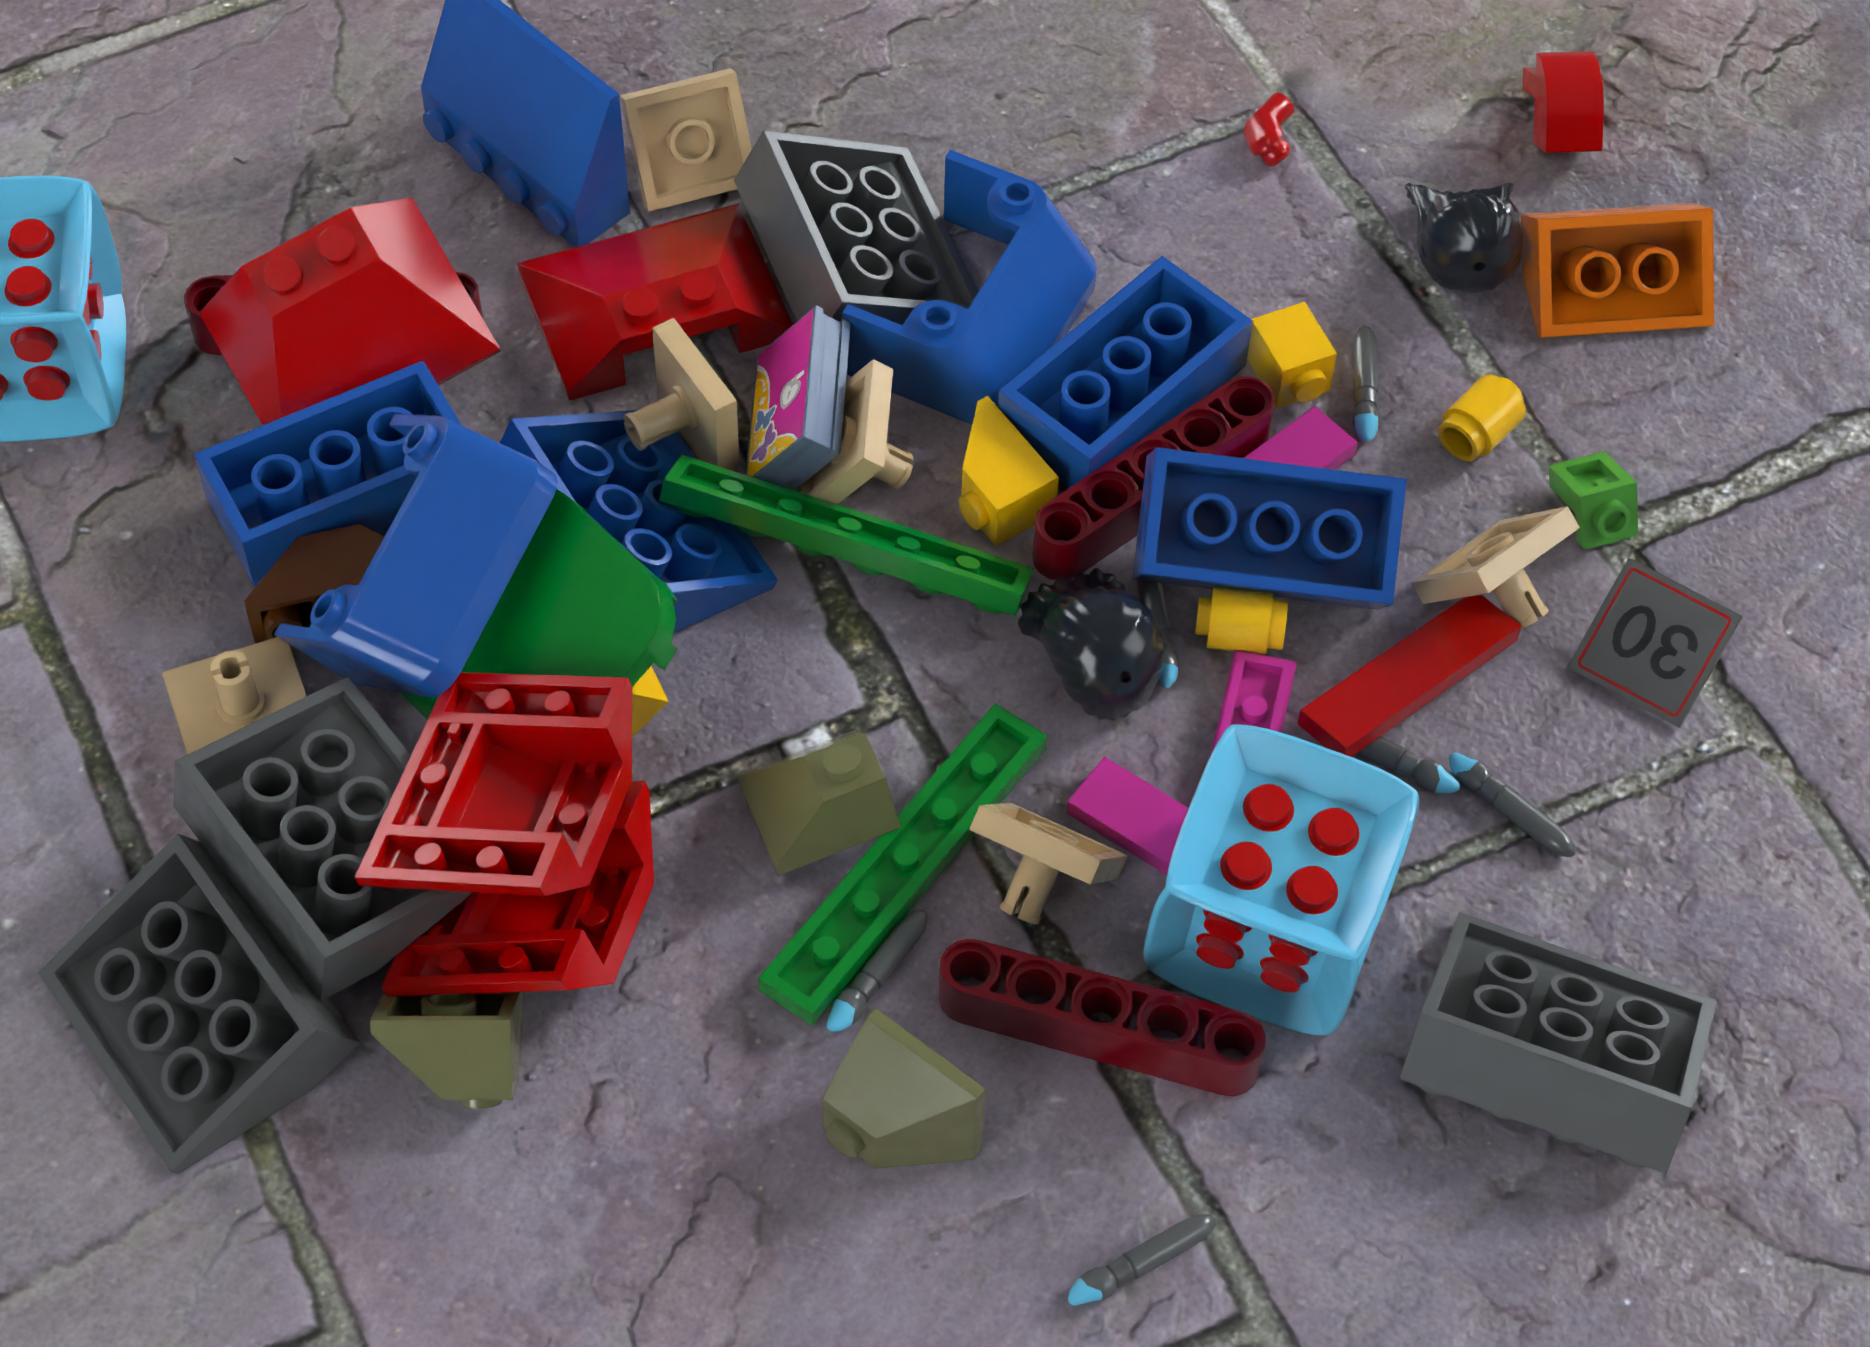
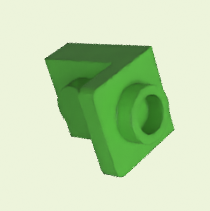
(1600, 497)

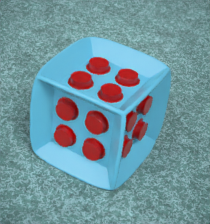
(58, 311)
(1280, 878)

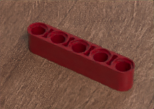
(1105, 506)
(1121, 1042)

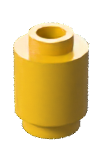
(1481, 417)
(1242, 620)

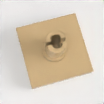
(687, 138)
(688, 401)
(863, 440)
(1497, 563)
(232, 690)
(1045, 852)

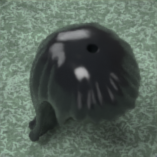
(1467, 237)
(1093, 637)

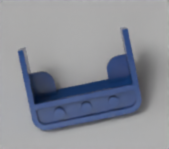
(1027, 304)
(437, 565)

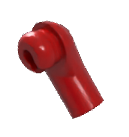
(1264, 130)

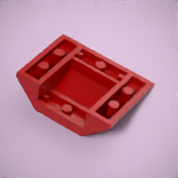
(613, 291)
(345, 310)
(508, 787)
(540, 940)

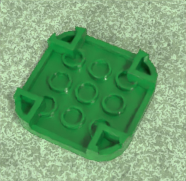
(575, 608)

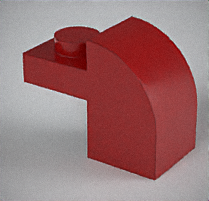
(1566, 101)

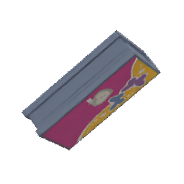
(799, 401)

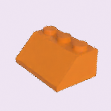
(1619, 269)

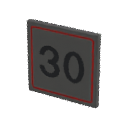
(1654, 642)

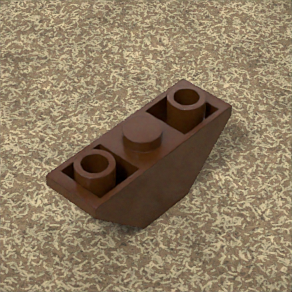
(306, 572)

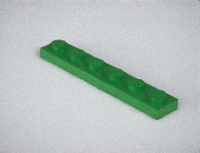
(846, 534)
(900, 865)

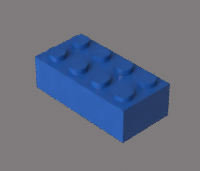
(1126, 370)
(318, 468)
(1269, 528)

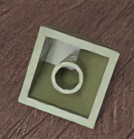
(820, 801)
(456, 1042)
(901, 1101)

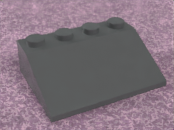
(850, 226)
(289, 822)
(194, 1007)
(1561, 1043)

